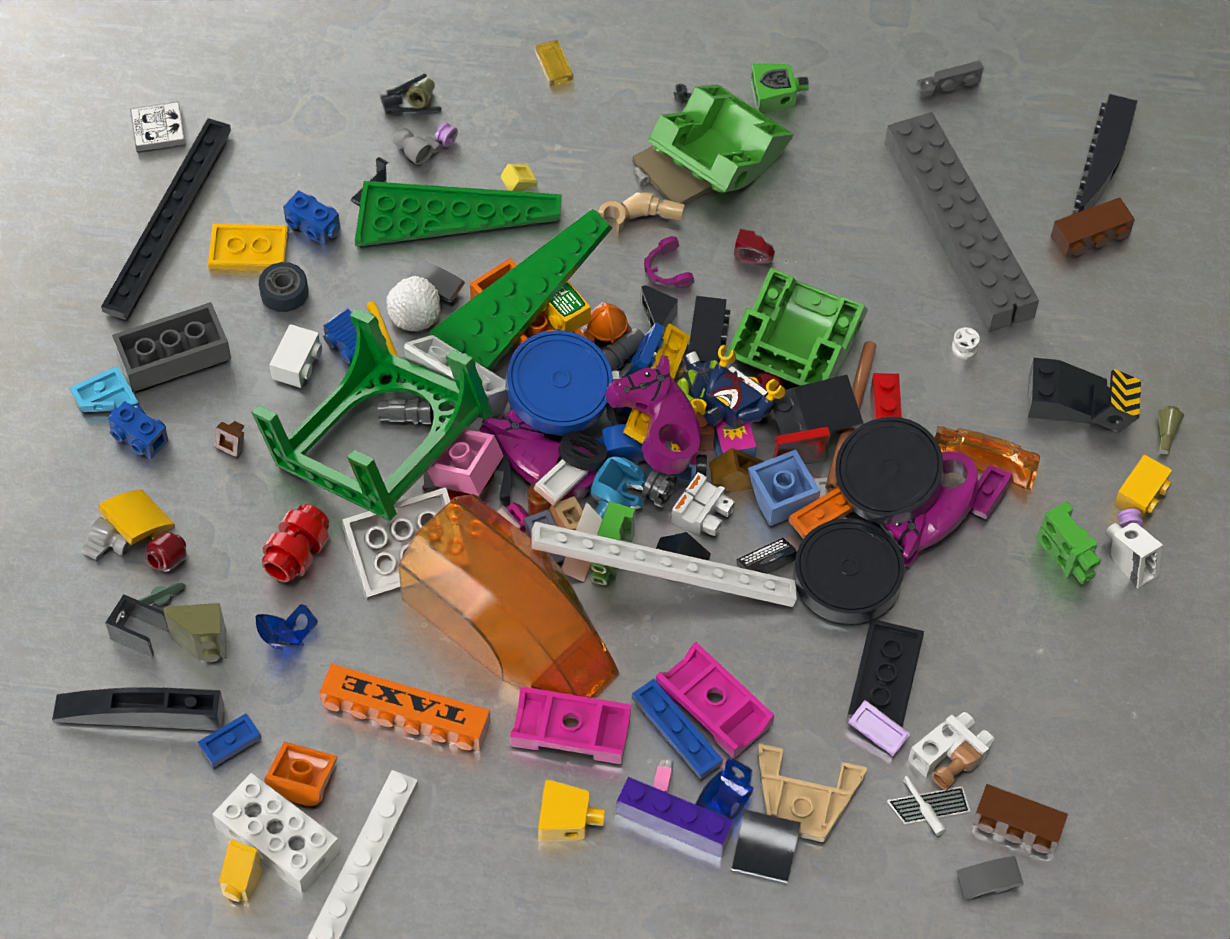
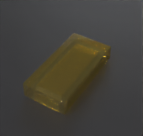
(554, 62)

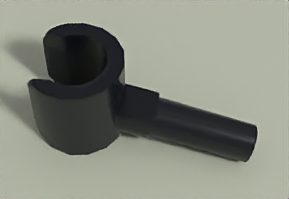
(681, 94)

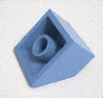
(782, 486)

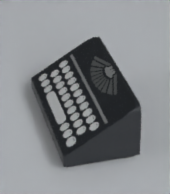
(769, 557)

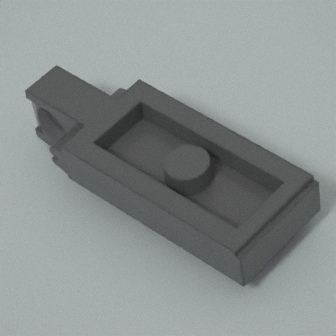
(951, 78)

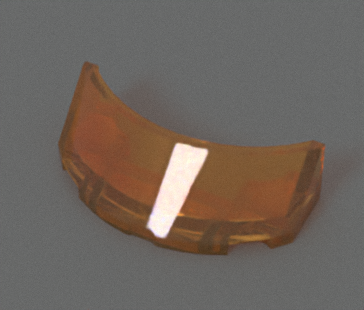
(991, 450)

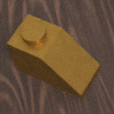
(731, 470)

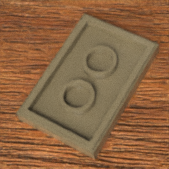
(670, 179)

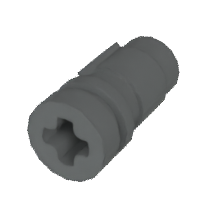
(623, 348)
(405, 410)

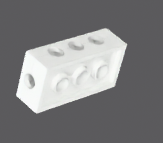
(277, 815)

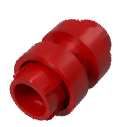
(291, 549)

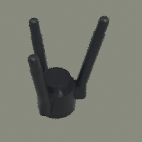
(392, 98)

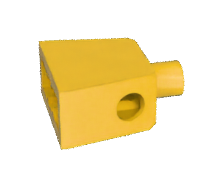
(566, 813)

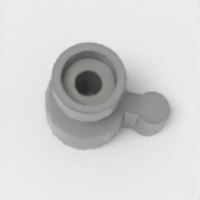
(416, 147)
(101, 537)

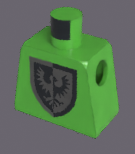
(775, 86)

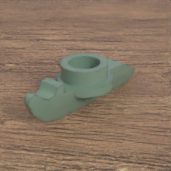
(161, 594)

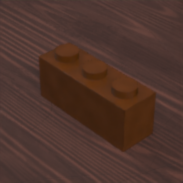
(1092, 227)
(1020, 819)

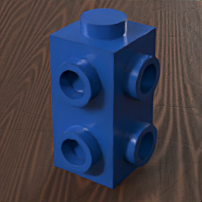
(312, 217)
(137, 429)

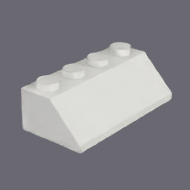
(432, 354)

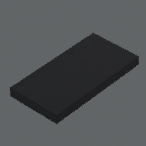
(887, 669)

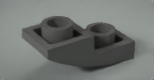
(444, 281)
(989, 877)

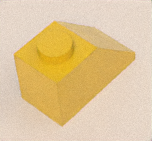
(240, 871)

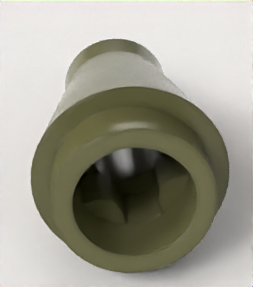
(420, 94)

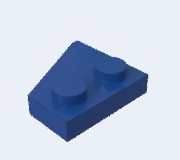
(644, 355)

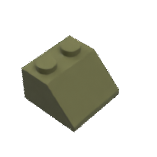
(198, 630)

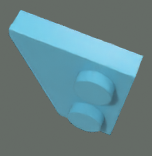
(103, 392)

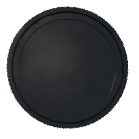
(890, 470)
(848, 571)

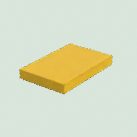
(247, 246)

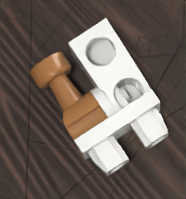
(951, 740)

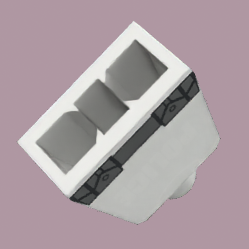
(1135, 553)

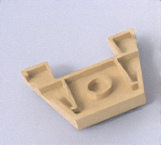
(806, 802)

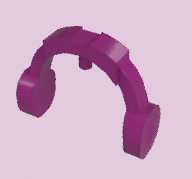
(665, 246)

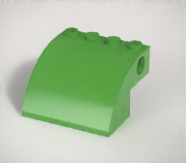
(720, 138)
(797, 330)

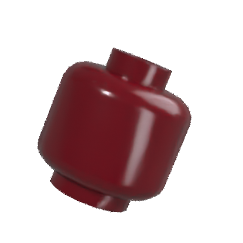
(166, 551)

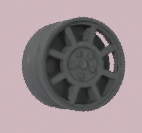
(659, 487)

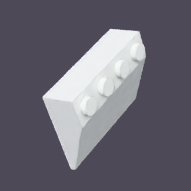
(380, 543)

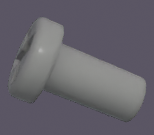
(644, 179)

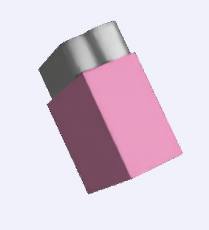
(663, 775)

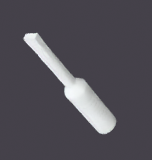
(926, 810)

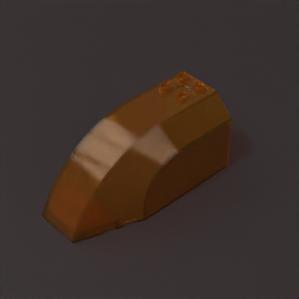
(503, 601)

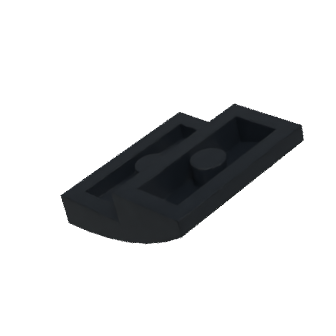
(766, 846)

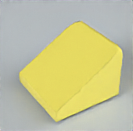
(518, 177)

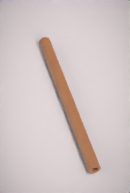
(858, 388)

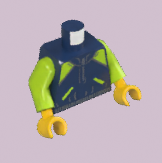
(696, 379)

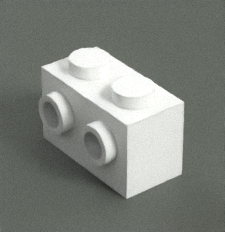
(295, 356)

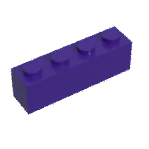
(674, 817)

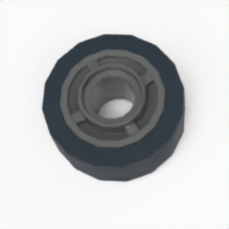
(283, 286)

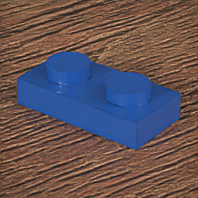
(229, 740)

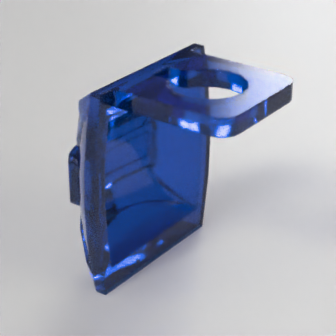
(280, 632)
(726, 792)

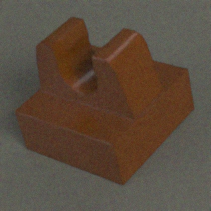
(230, 438)

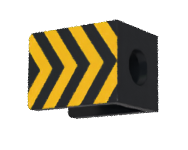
(1118, 404)

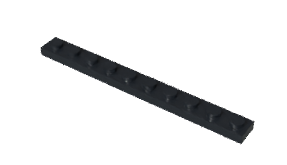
(165, 219)

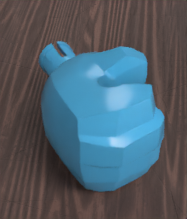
(614, 480)

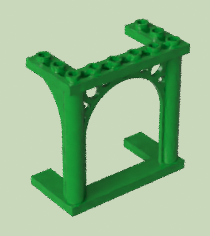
(367, 368)

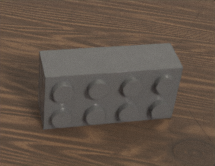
(171, 346)

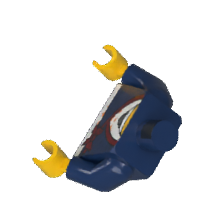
(735, 396)

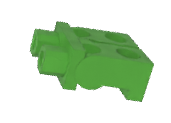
(618, 525)
(1069, 544)

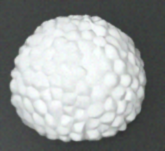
(413, 304)

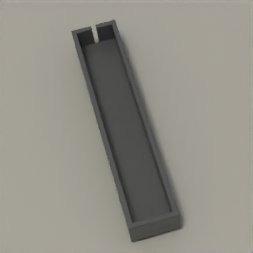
(961, 222)

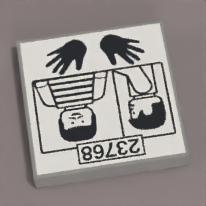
(157, 126)

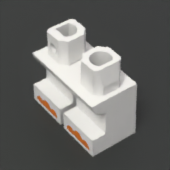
(699, 504)

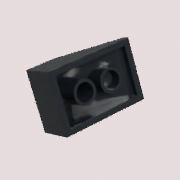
(1060, 391)
(818, 405)

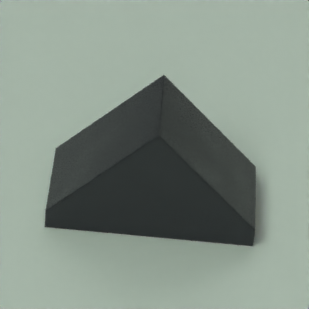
(658, 306)
(683, 544)

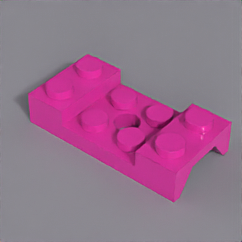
(733, 720)
(600, 728)

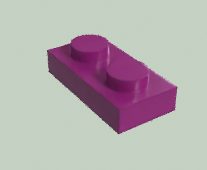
(990, 490)

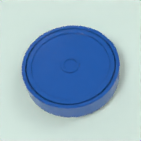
(558, 382)

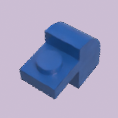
(620, 444)

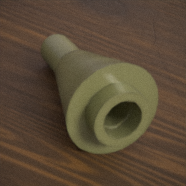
(1169, 422)

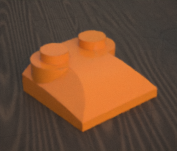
(300, 773)

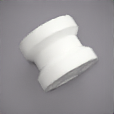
(969, 338)

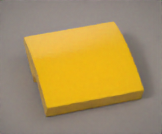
(135, 516)

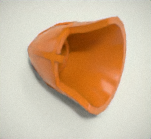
(606, 323)

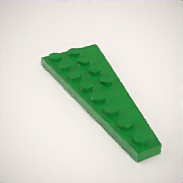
(422, 211)
(505, 309)

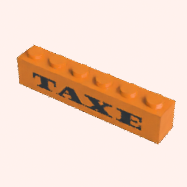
(405, 707)

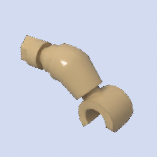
(640, 205)

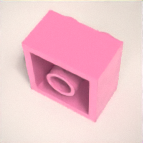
(467, 463)

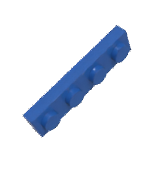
(677, 729)

